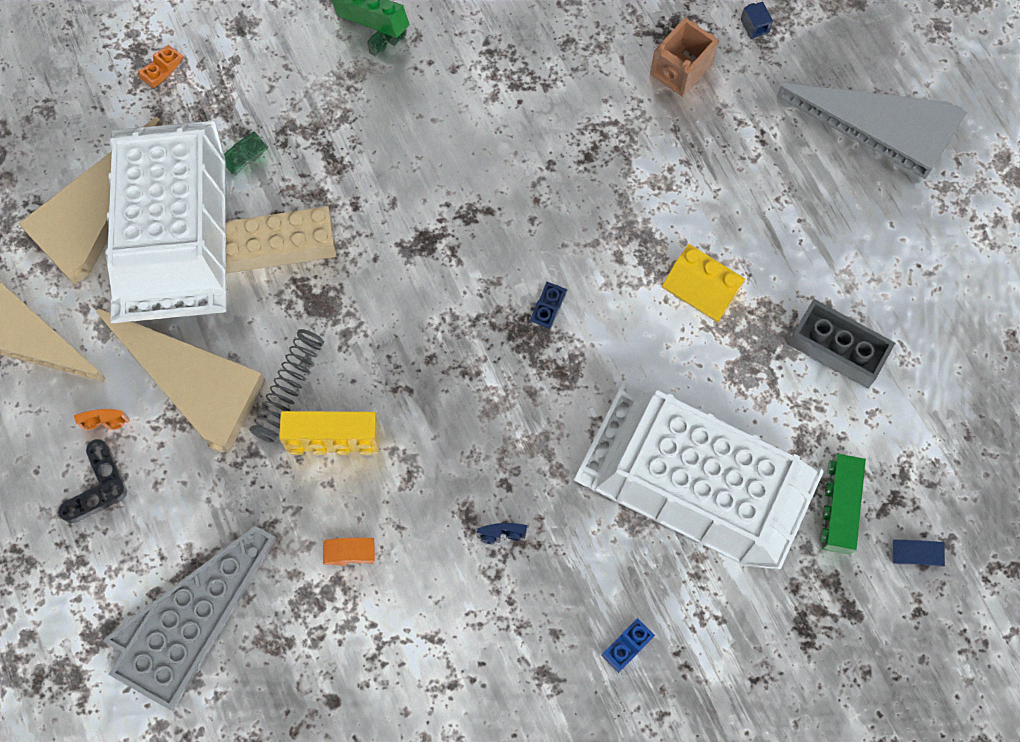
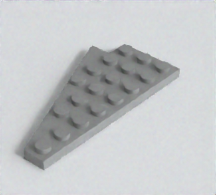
(176, 631)

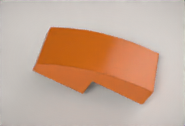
(161, 67)
(110, 418)
(348, 550)

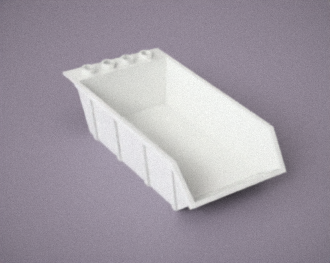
(167, 222)
(700, 477)

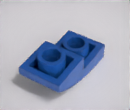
(628, 645)

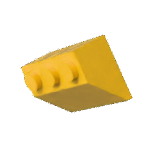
(703, 283)

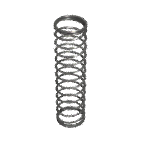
(270, 434)

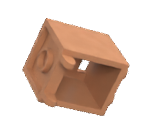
(676, 69)

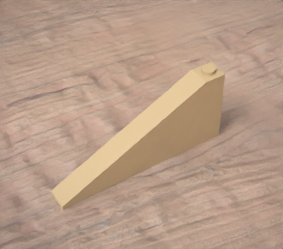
(74, 221)
(34, 341)
(203, 386)

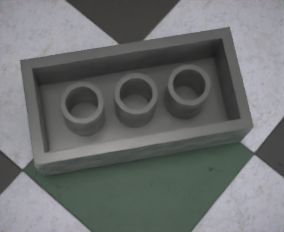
(841, 343)

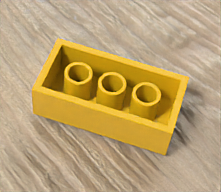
(329, 432)

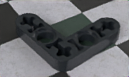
(105, 485)

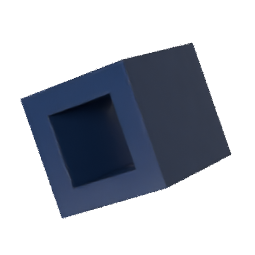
(756, 19)

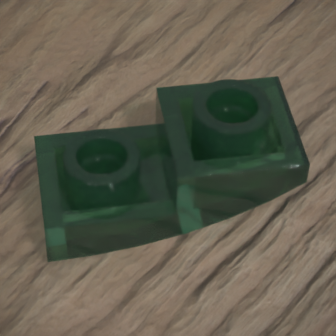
(379, 42)
(244, 151)

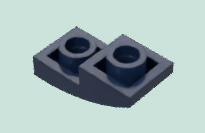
(548, 305)
(492, 533)
(919, 553)

